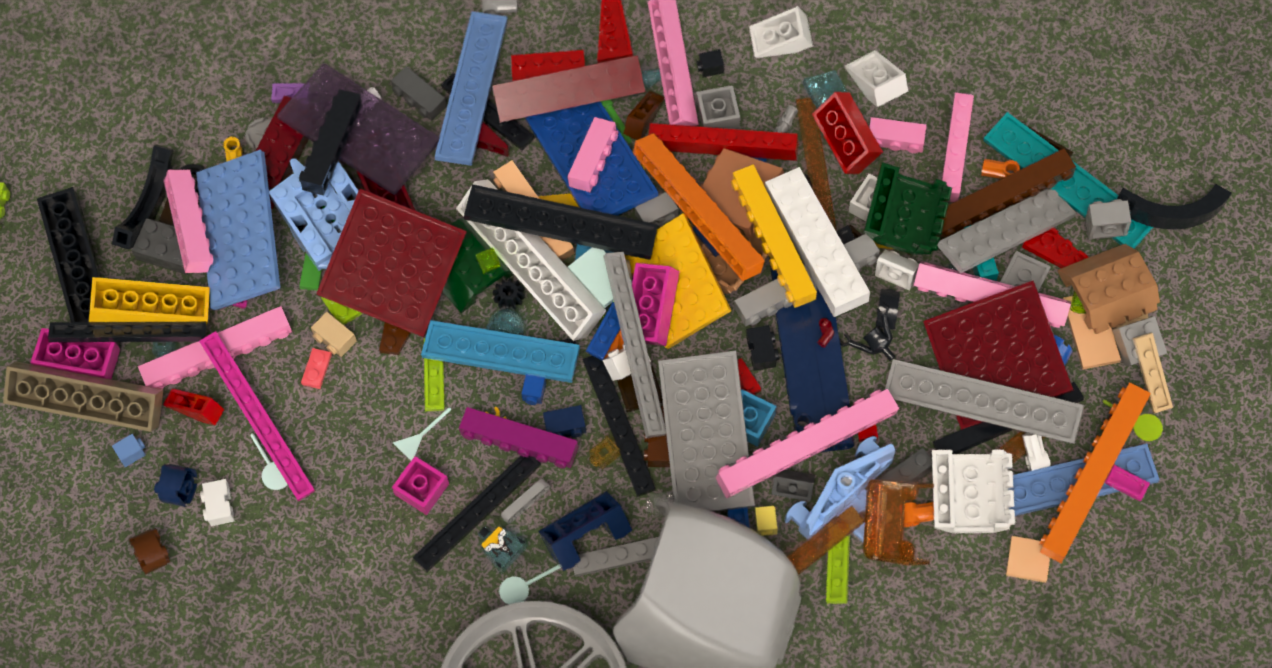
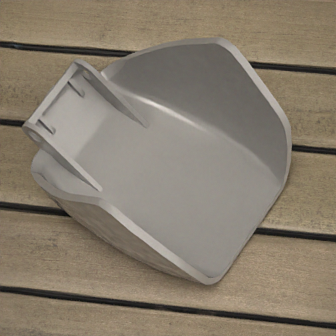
(711, 597)

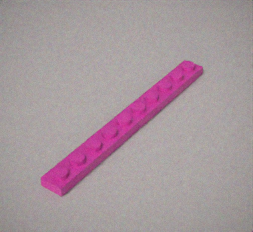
(257, 416)

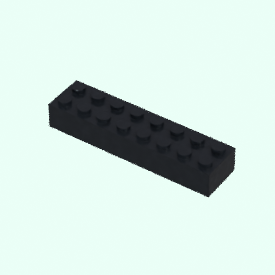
(70, 250)

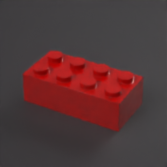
(539, 64)
(847, 133)

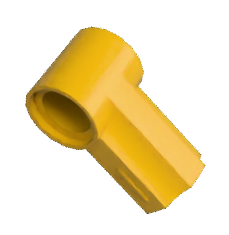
(232, 154)

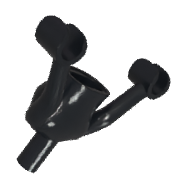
(876, 338)

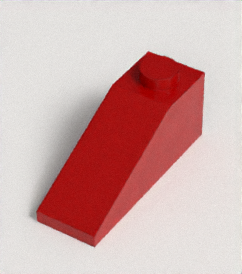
(194, 406)

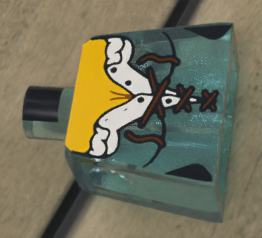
(501, 547)

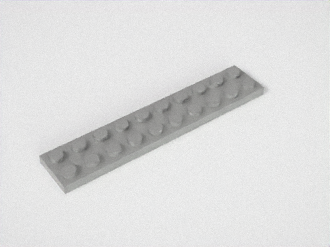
(985, 401)

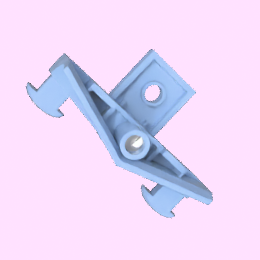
(844, 489)

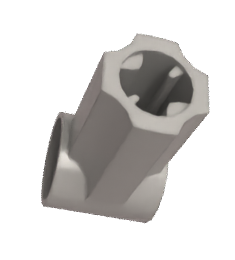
(499, 6)

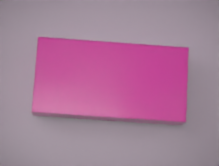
(1127, 483)

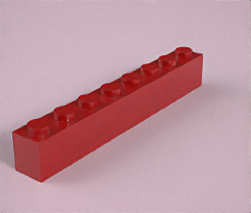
(713, 140)

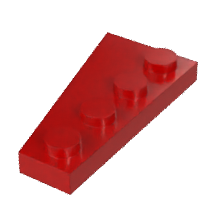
(613, 33)
(1054, 249)

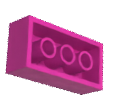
(654, 296)
(79, 357)

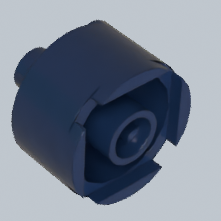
(176, 485)

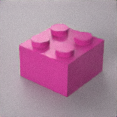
(420, 485)

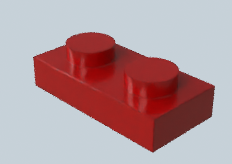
(747, 380)

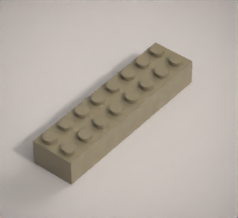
(83, 396)

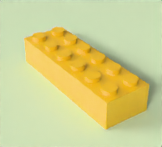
(147, 302)

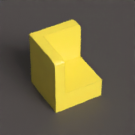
(766, 520)

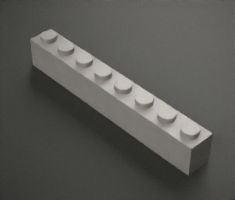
(772, 296)

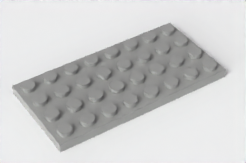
(704, 428)

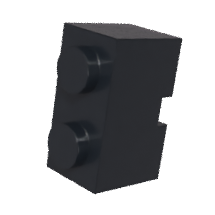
(763, 352)

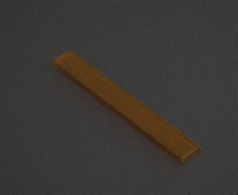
(814, 155)

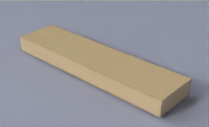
(1152, 372)

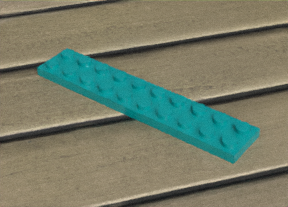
(1026, 147)

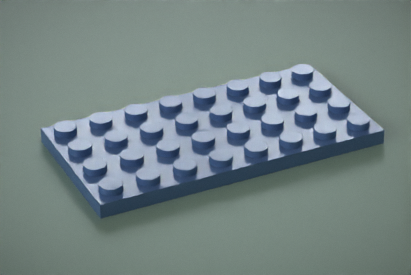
(239, 230)

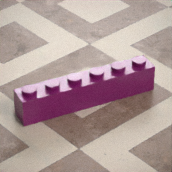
(519, 438)

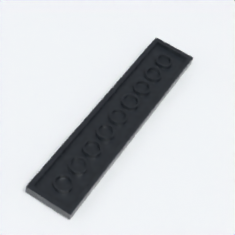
(560, 221)

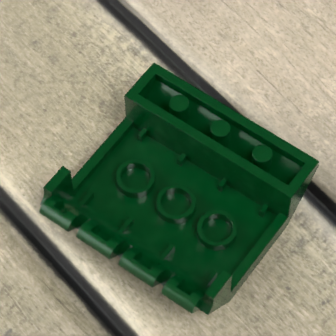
(907, 212)
(466, 276)

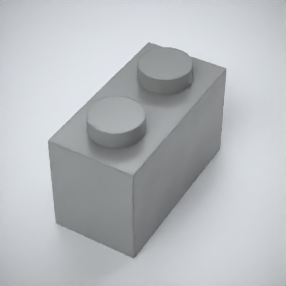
(657, 210)

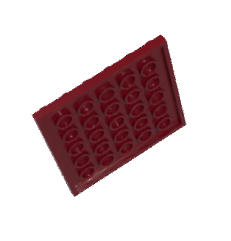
(391, 263)
(1002, 343)

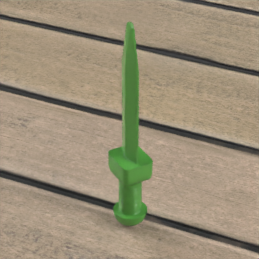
(615, 118)

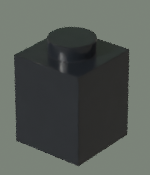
(710, 63)

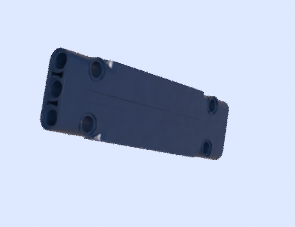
(811, 372)

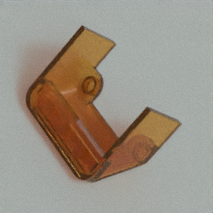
(886, 521)

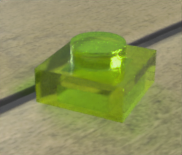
(488, 260)

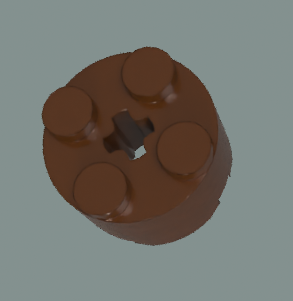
(149, 550)

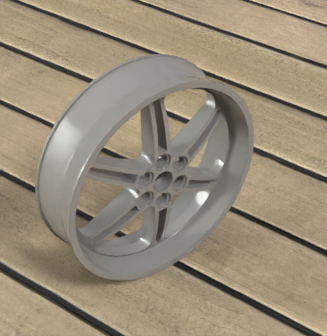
(520, 616)

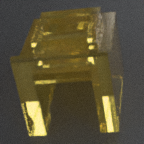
(603, 462)

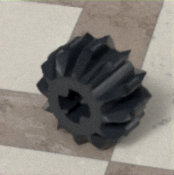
(508, 287)

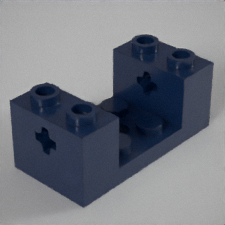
(599, 511)

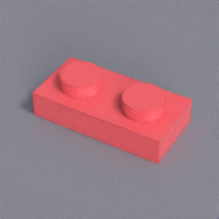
(316, 368)

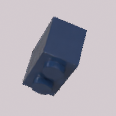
(565, 421)

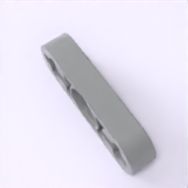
(525, 501)

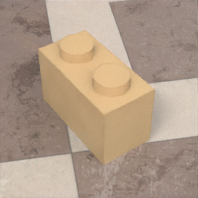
(333, 334)

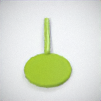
(1146, 427)

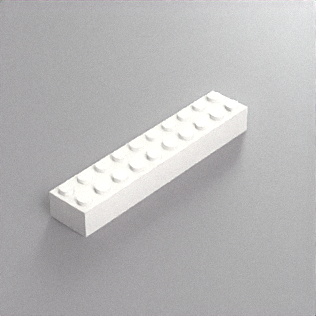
(542, 274)

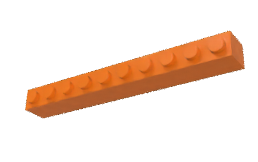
(698, 207)
(1094, 473)

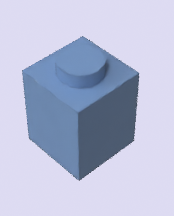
(129, 450)

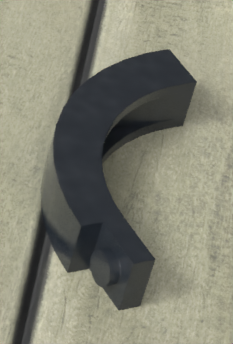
(149, 200)
(1176, 216)

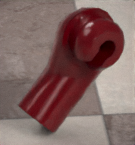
(827, 332)

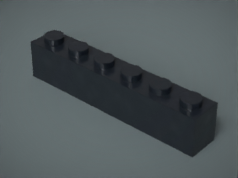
(330, 142)

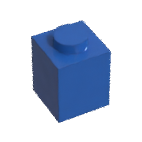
(533, 389)

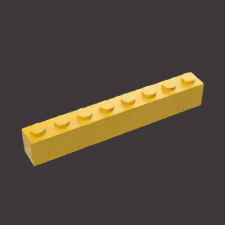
(773, 236)

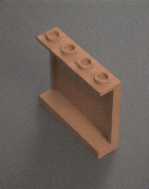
(720, 190)

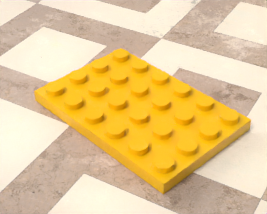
(698, 293)

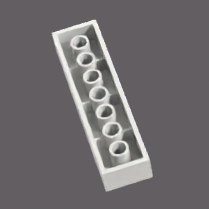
(817, 242)

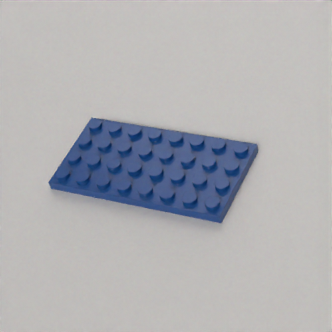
(623, 180)

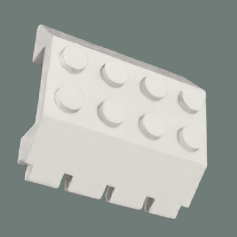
(972, 492)

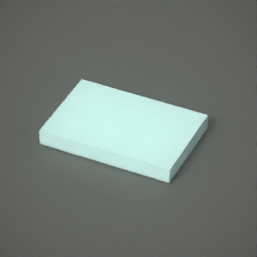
(592, 273)

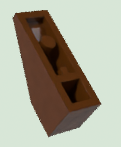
(643, 114)

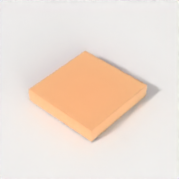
(1026, 560)

